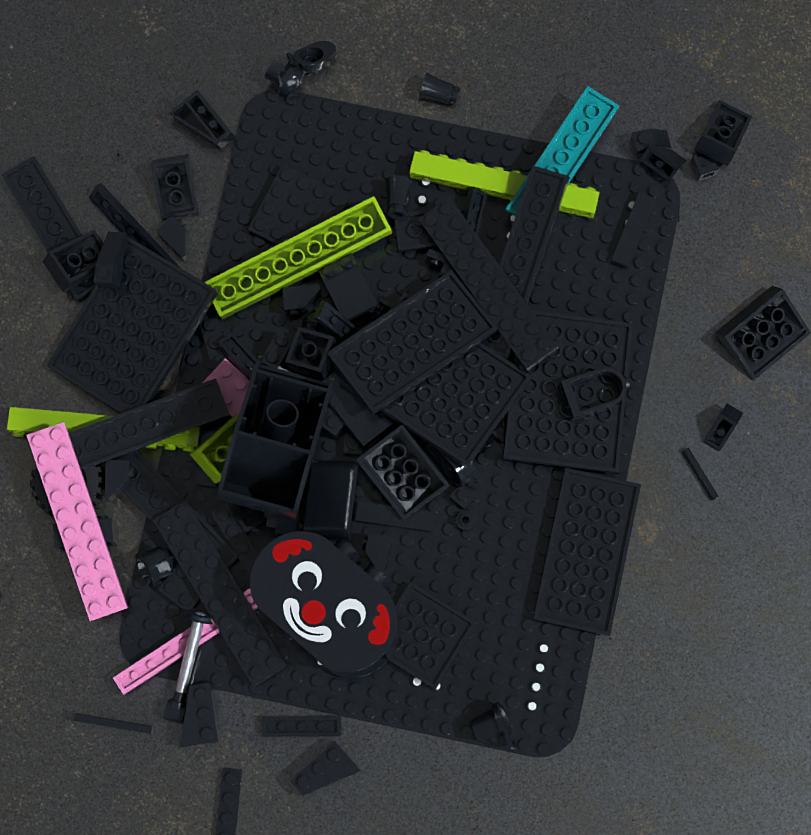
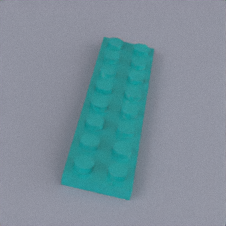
(573, 139)

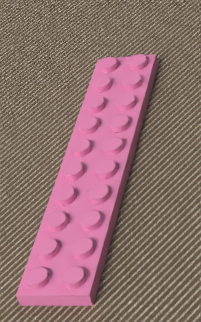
(77, 521)

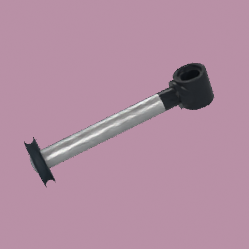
(176, 706)

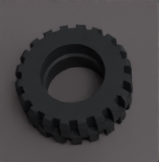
(95, 485)

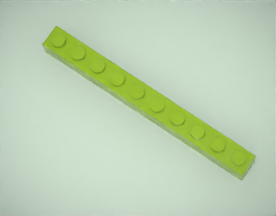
(493, 181)
(28, 421)

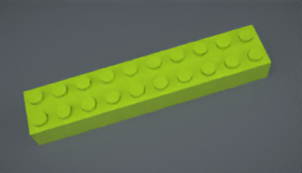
(299, 257)

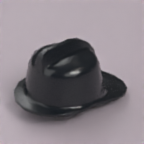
(313, 56)

